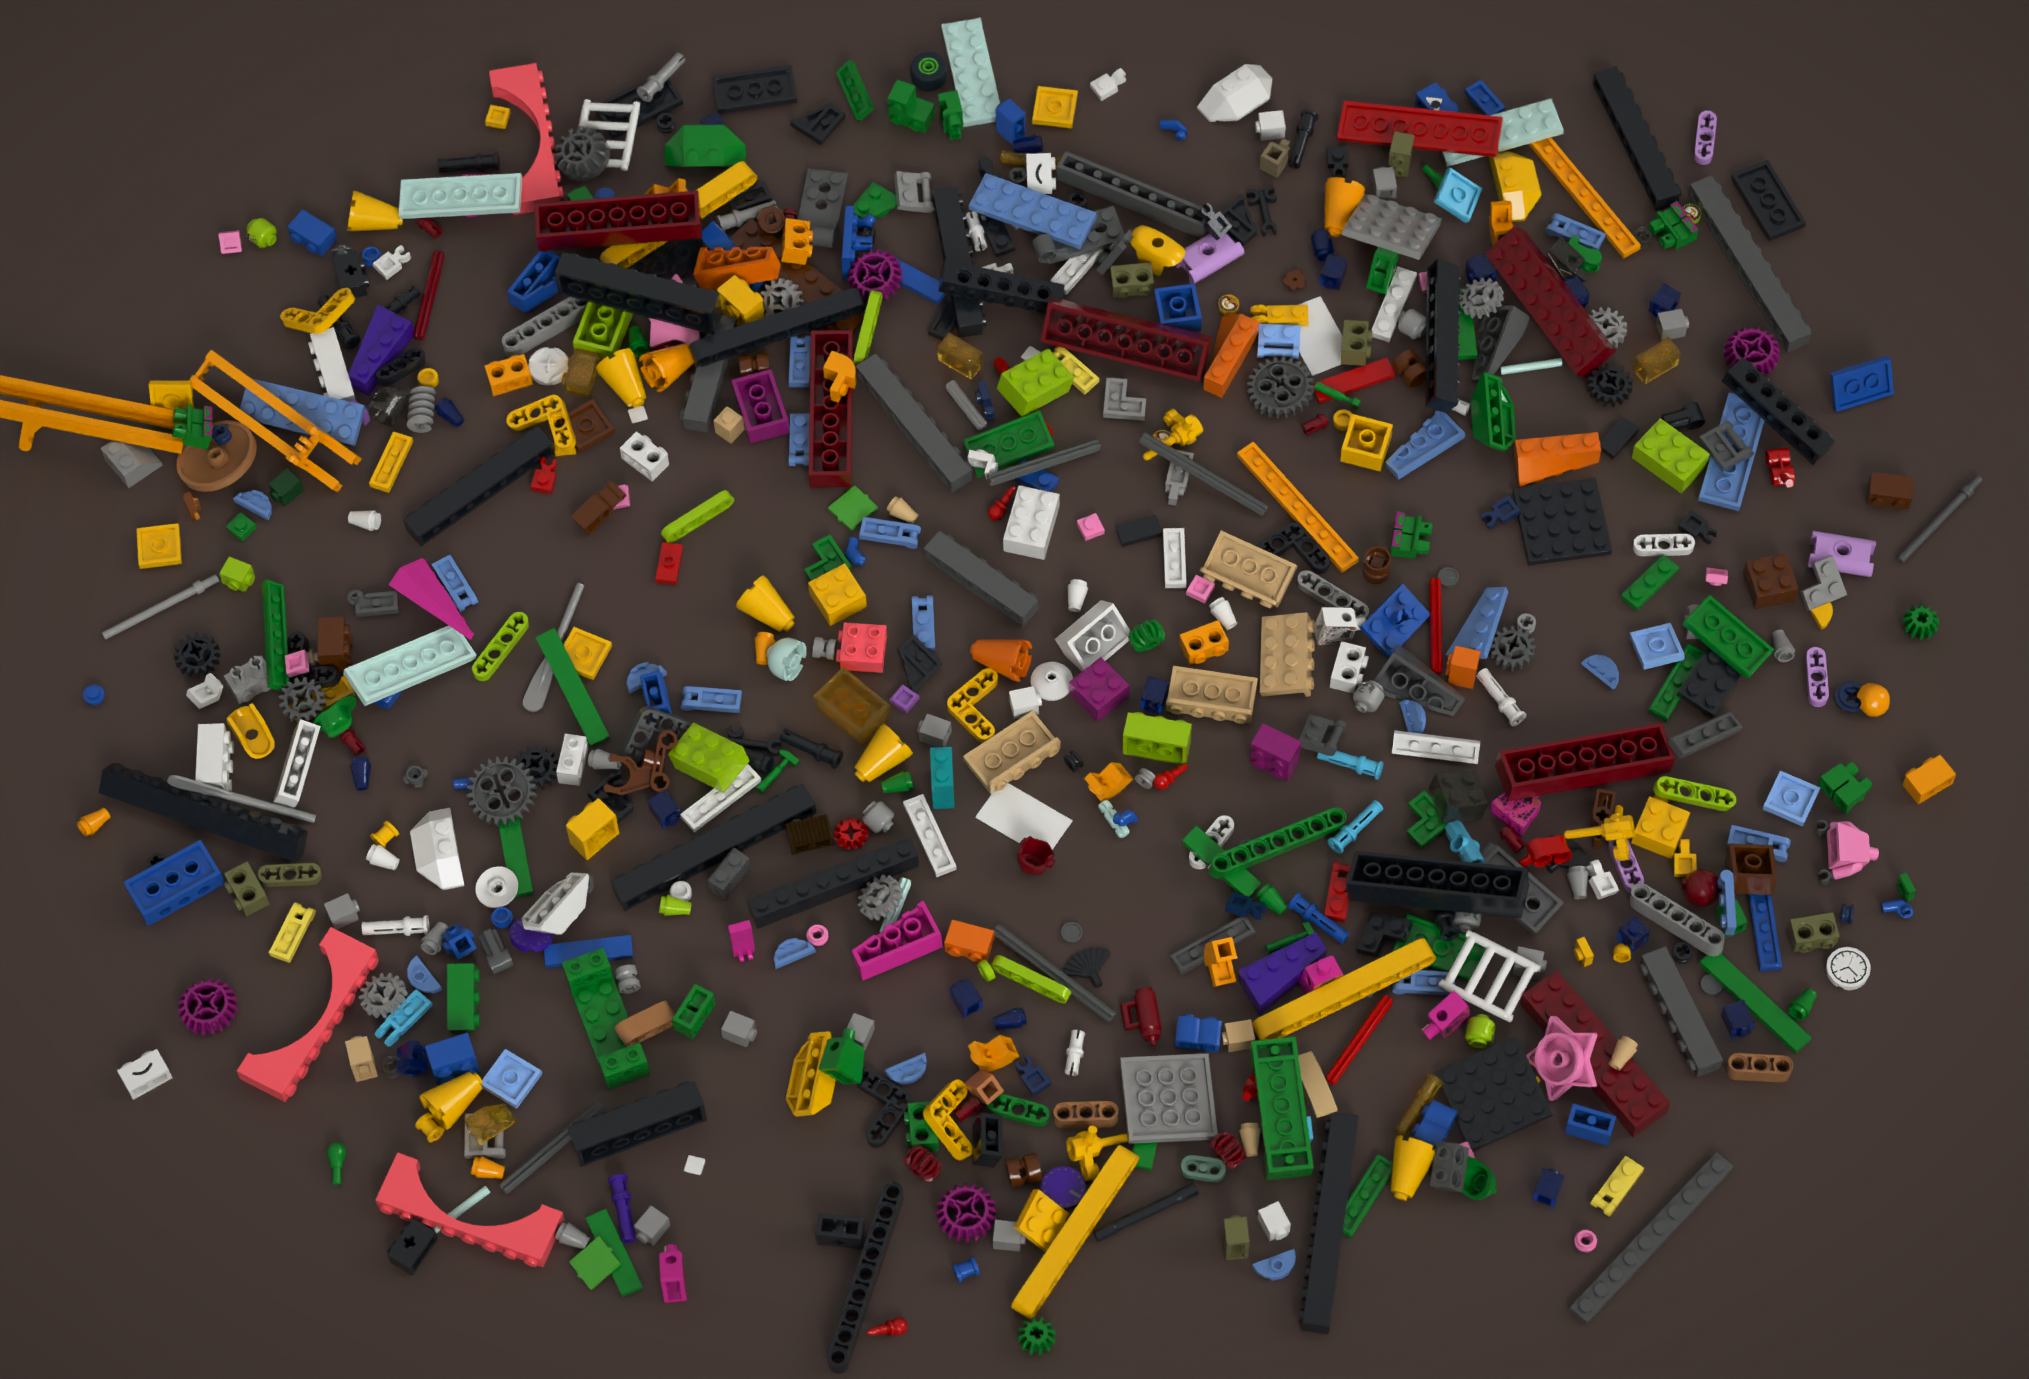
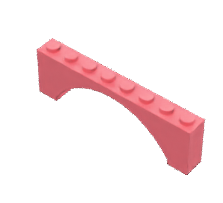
(522, 88)
(282, 1069)
(522, 1239)

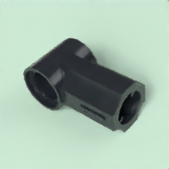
(1688, 416)

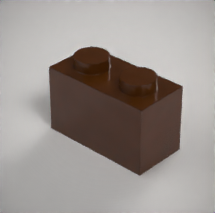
(1890, 490)

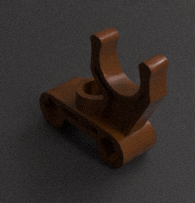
(650, 768)

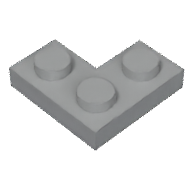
(1118, 405)
(1828, 587)

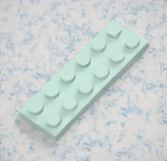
(971, 70)
(1520, 128)
(460, 196)
(409, 664)

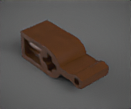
(598, 508)
(1601, 812)

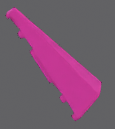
(422, 587)

